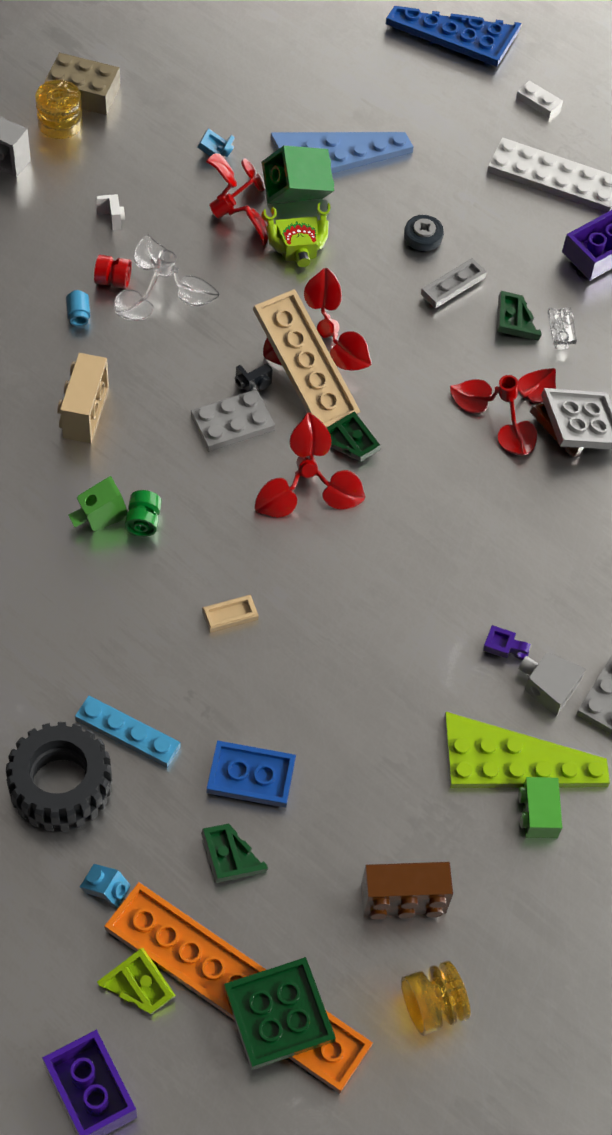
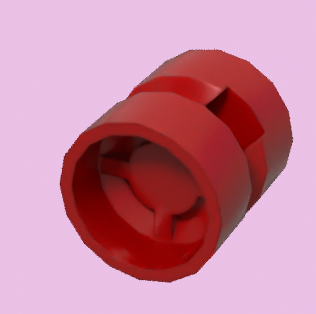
(112, 271)

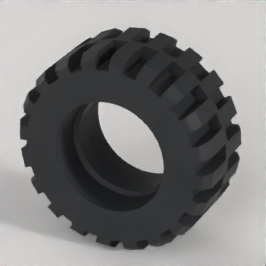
(55, 744)

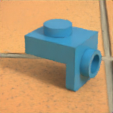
(213, 143)
(106, 883)

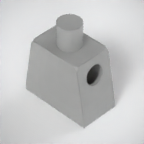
(551, 680)

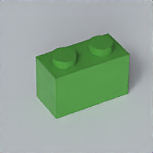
(541, 807)

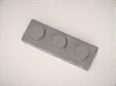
(453, 283)

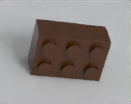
(406, 889)

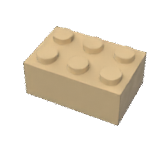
(83, 397)

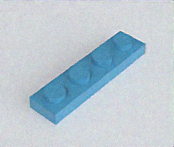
(127, 731)

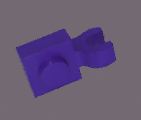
(503, 642)

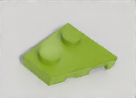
(139, 982)

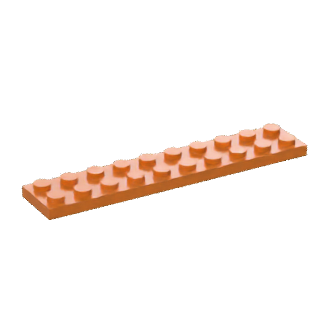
(208, 962)

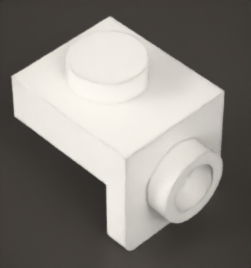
(110, 205)

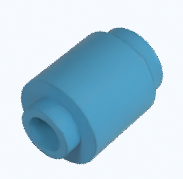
(78, 308)

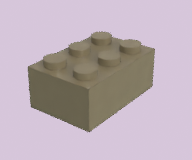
(95, 80)

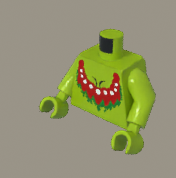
(298, 237)

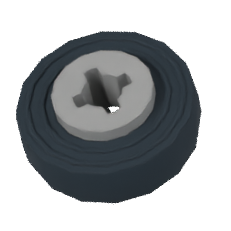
(423, 232)

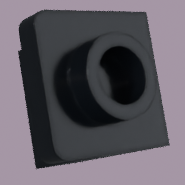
(256, 379)

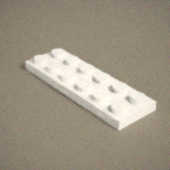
(552, 174)

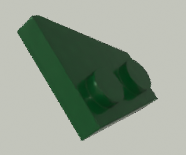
(515, 317)
(353, 438)
(229, 854)

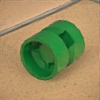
(143, 513)

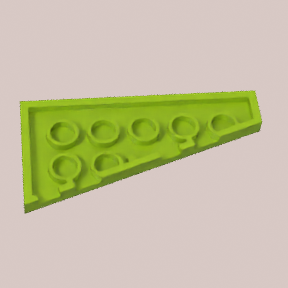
(501, 758)

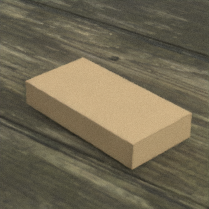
(230, 613)

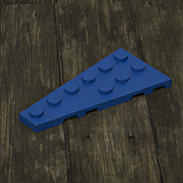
(457, 32)

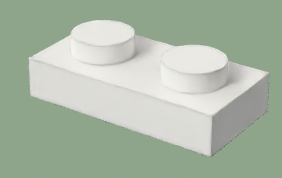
(539, 99)

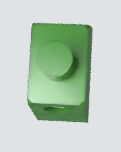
(100, 506)

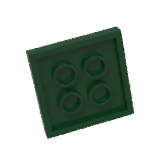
(279, 1013)

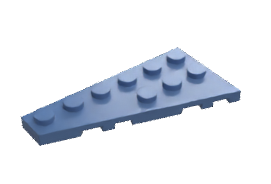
(349, 149)

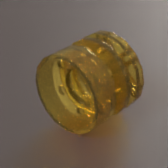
(59, 109)
(435, 997)

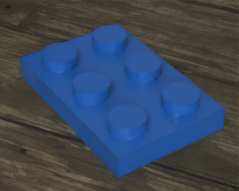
(251, 774)

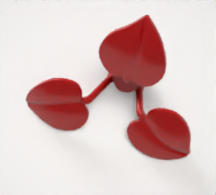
(225, 203)
(351, 348)
(474, 397)
(306, 440)

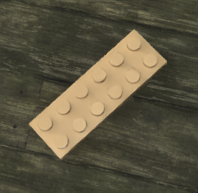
(305, 358)

